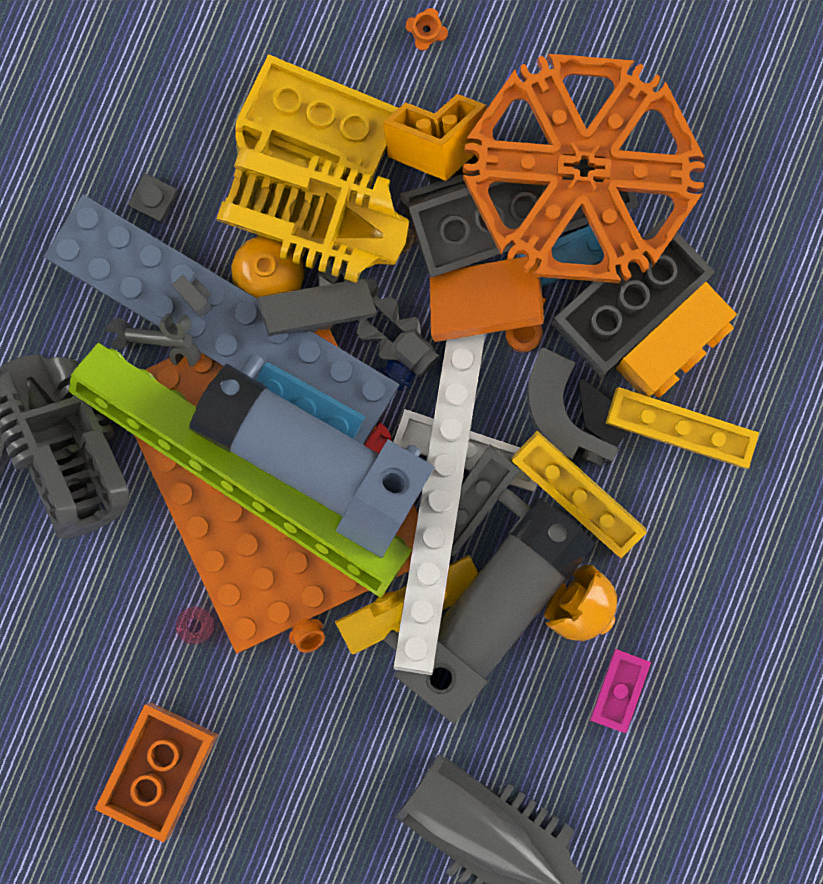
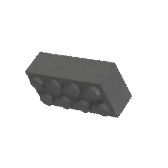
(616, 317)

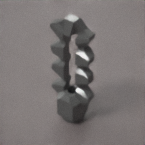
(408, 347)

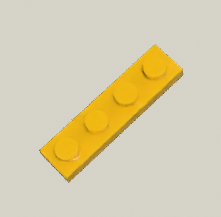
(682, 428)
(578, 494)

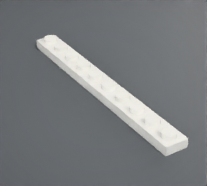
(439, 506)

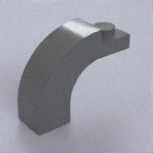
(548, 412)

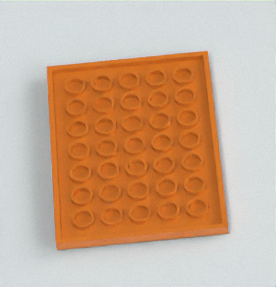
(249, 568)

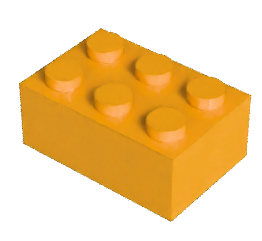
(677, 342)

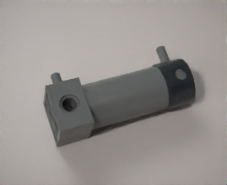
(500, 603)

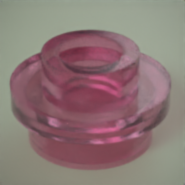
(203, 634)

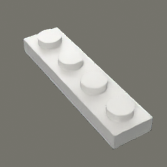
(417, 430)

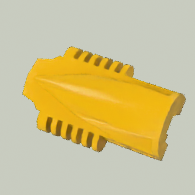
(316, 212)

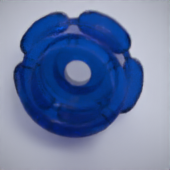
(398, 374)

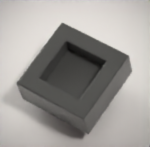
(153, 198)
(194, 294)

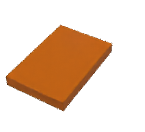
(485, 299)

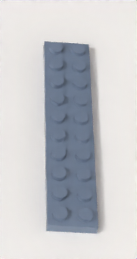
(140, 276)

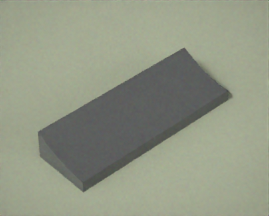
(454, 232)

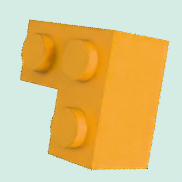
(430, 139)

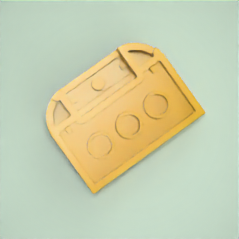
(306, 115)

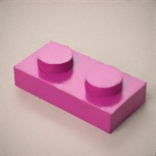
(620, 691)

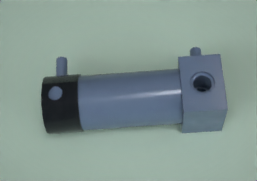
(311, 456)

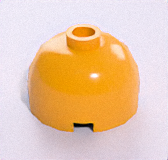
(262, 271)
(583, 607)

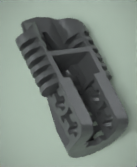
(60, 444)
(488, 831)

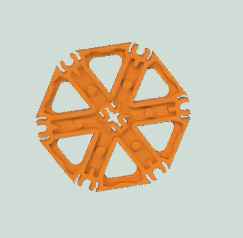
(600, 146)

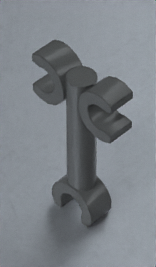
(170, 335)

